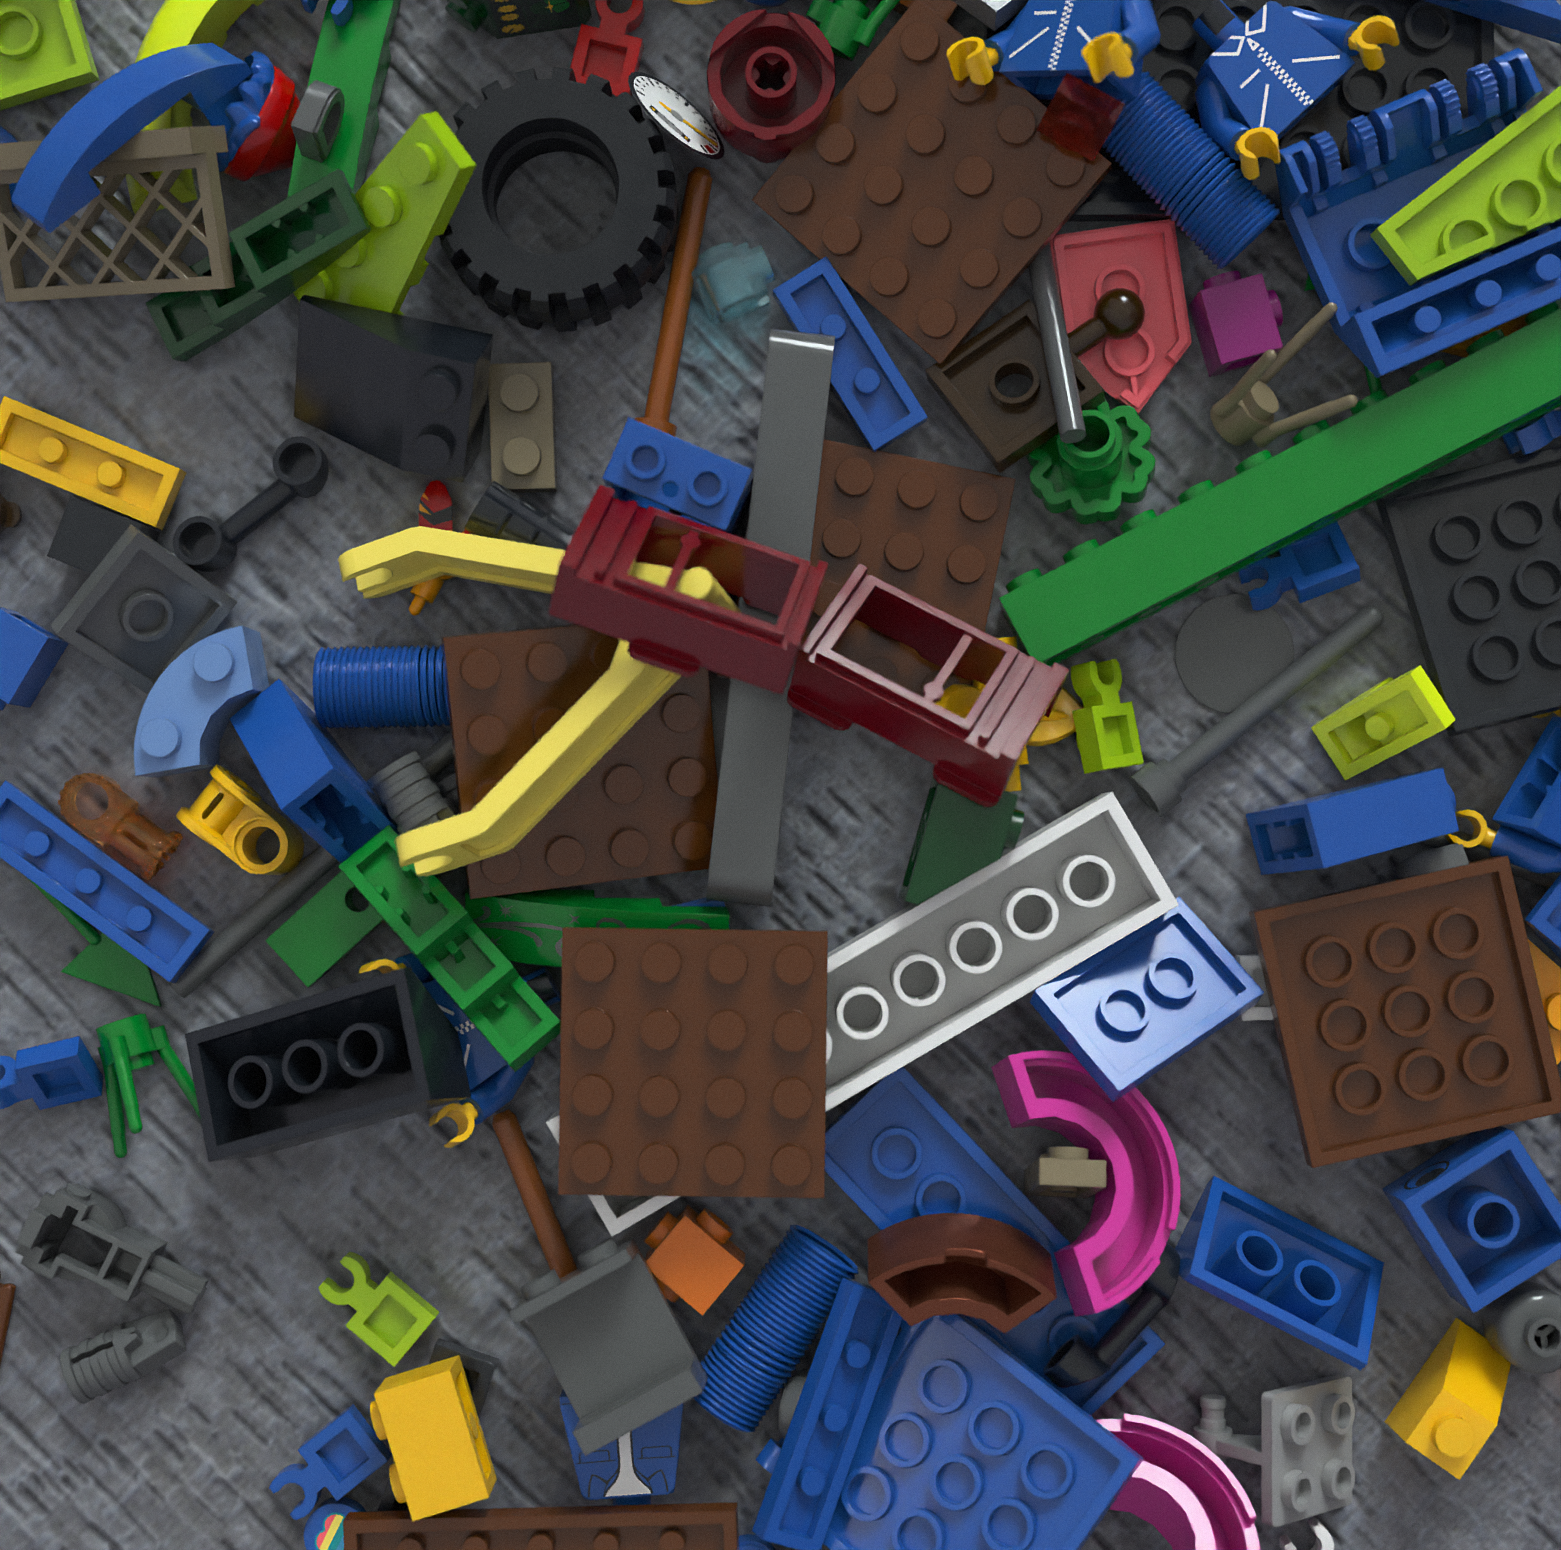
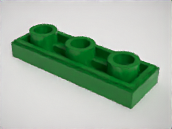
(323, 931)

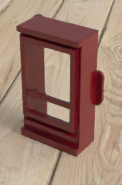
(672, 627)
(970, 753)

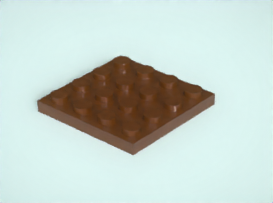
(929, 186)
(916, 528)
(632, 814)
(1407, 1011)
(693, 1062)

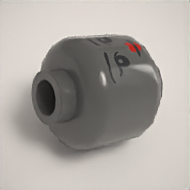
(1526, 1327)

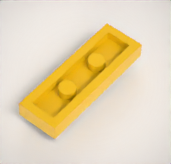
(87, 464)

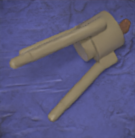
(1251, 404)

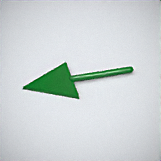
(106, 961)

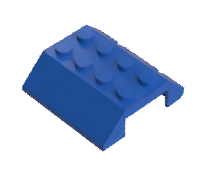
(1392, 162)

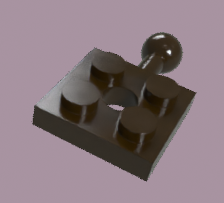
(1013, 345)

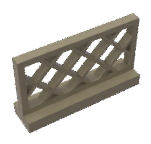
(146, 152)

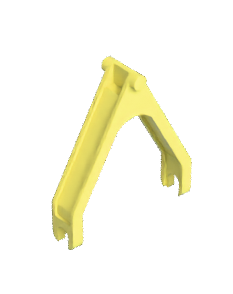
(574, 741)

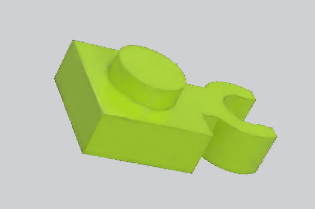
(1104, 727)
(387, 1314)

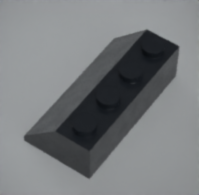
(324, 1066)

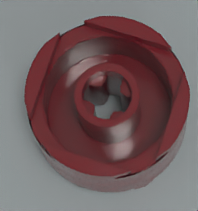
(771, 50)

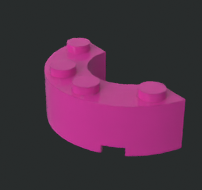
(1142, 1172)
(1183, 1489)

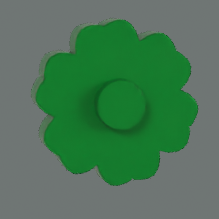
(1098, 471)

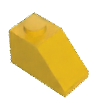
(1453, 1400)

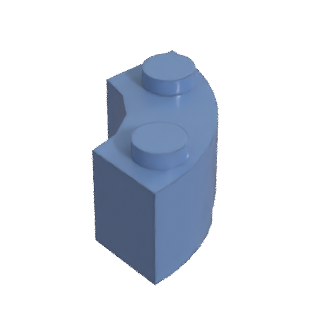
(194, 701)

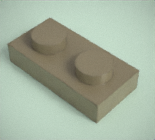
(523, 426)
(1065, 1174)

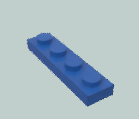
(97, 886)
(828, 1419)

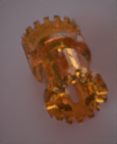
(120, 825)

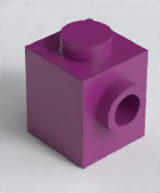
(1235, 321)

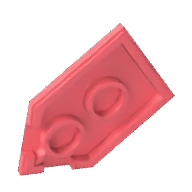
(1141, 260)

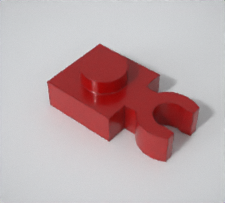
(610, 48)

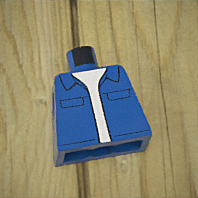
(631, 1466)

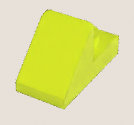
(1383, 722)

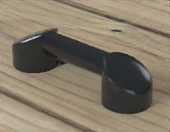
(214, 546)
(1079, 1362)

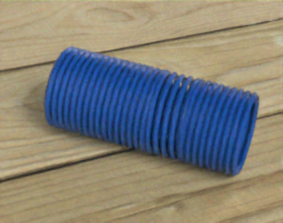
(1173, 154)
(379, 687)
(776, 1314)

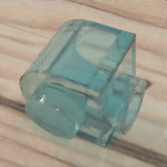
(733, 281)

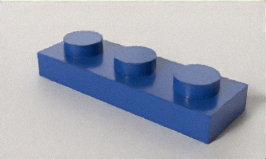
(861, 367)

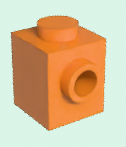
(693, 1257)

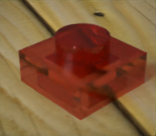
(1080, 117)

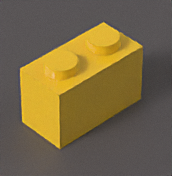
(433, 1438)

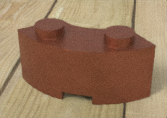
(960, 1267)

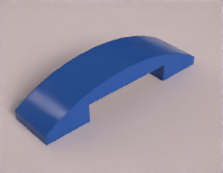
(110, 115)

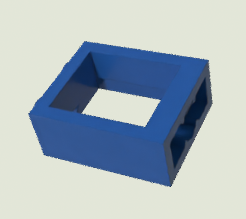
(678, 476)

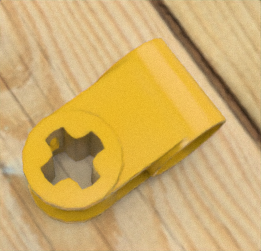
(233, 818)

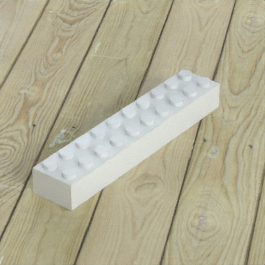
(970, 953)

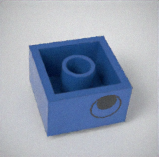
(1480, 1216)

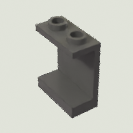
(611, 1342)

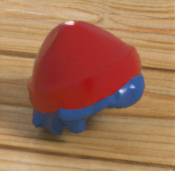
(257, 121)

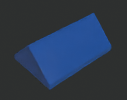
(1282, 1271)

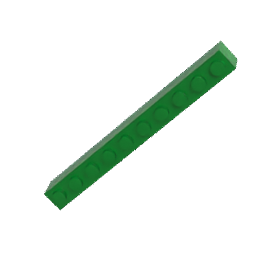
(1290, 494)

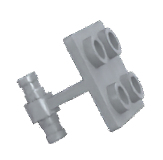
(1300, 1446)

